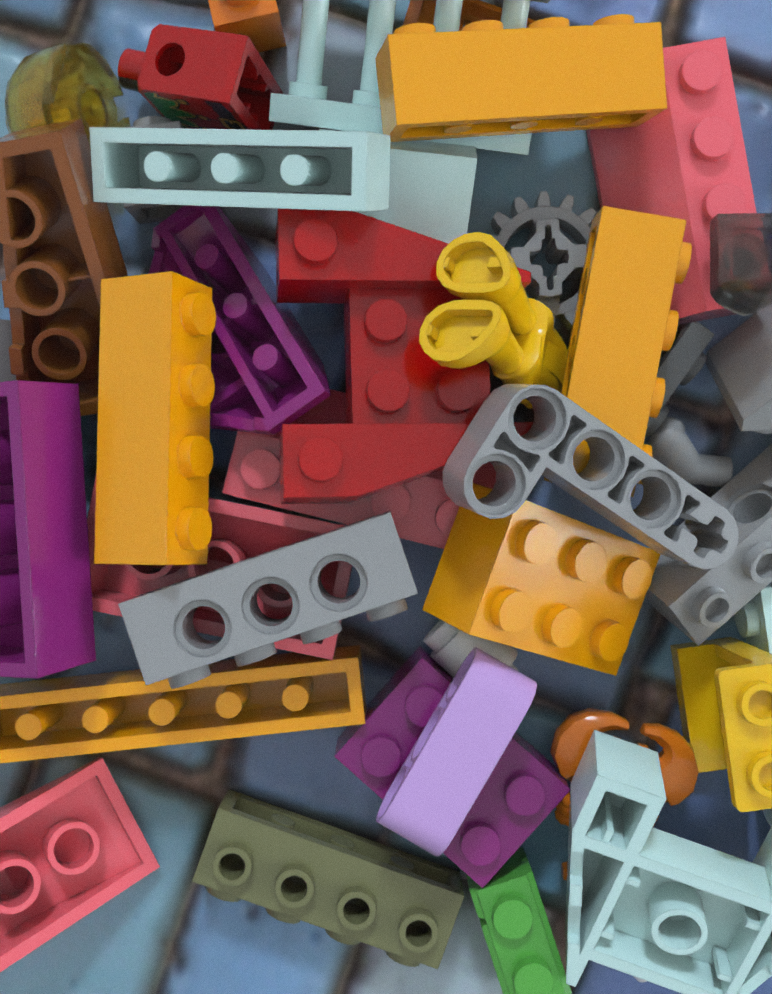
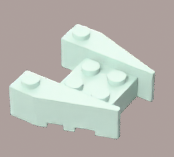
(652, 897)

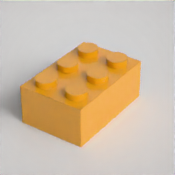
(542, 584)

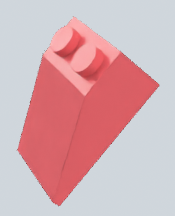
(65, 857)

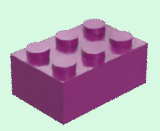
(510, 804)

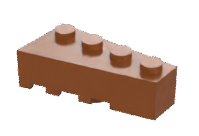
(54, 256)

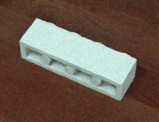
(241, 168)

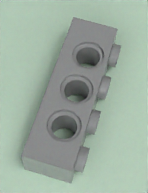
(706, 599)
(163, 618)

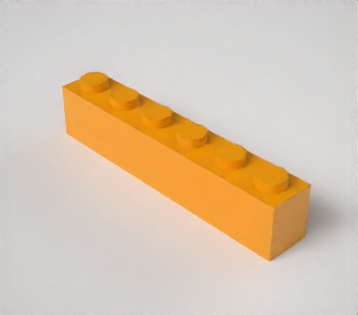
(234, 702)

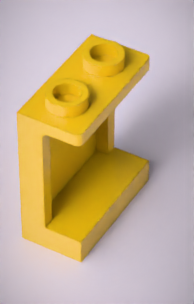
(728, 714)

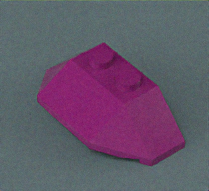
(258, 350)

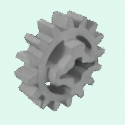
(544, 228)

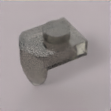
(741, 261)

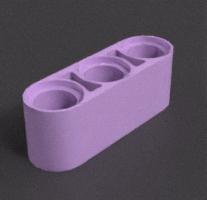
(456, 752)

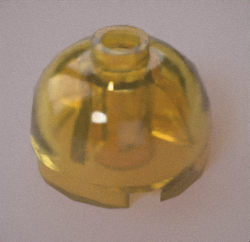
(63, 86)

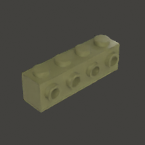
(330, 880)

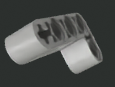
(602, 485)

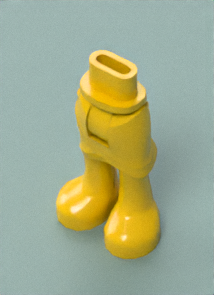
(493, 318)

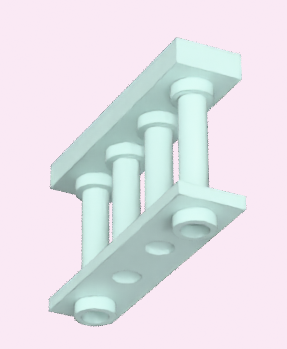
(307, 97)

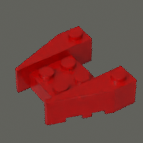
(399, 401)

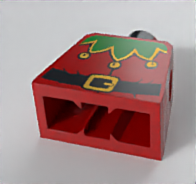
(201, 78)

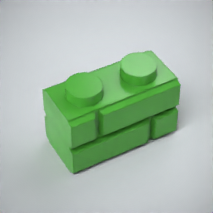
(518, 930)

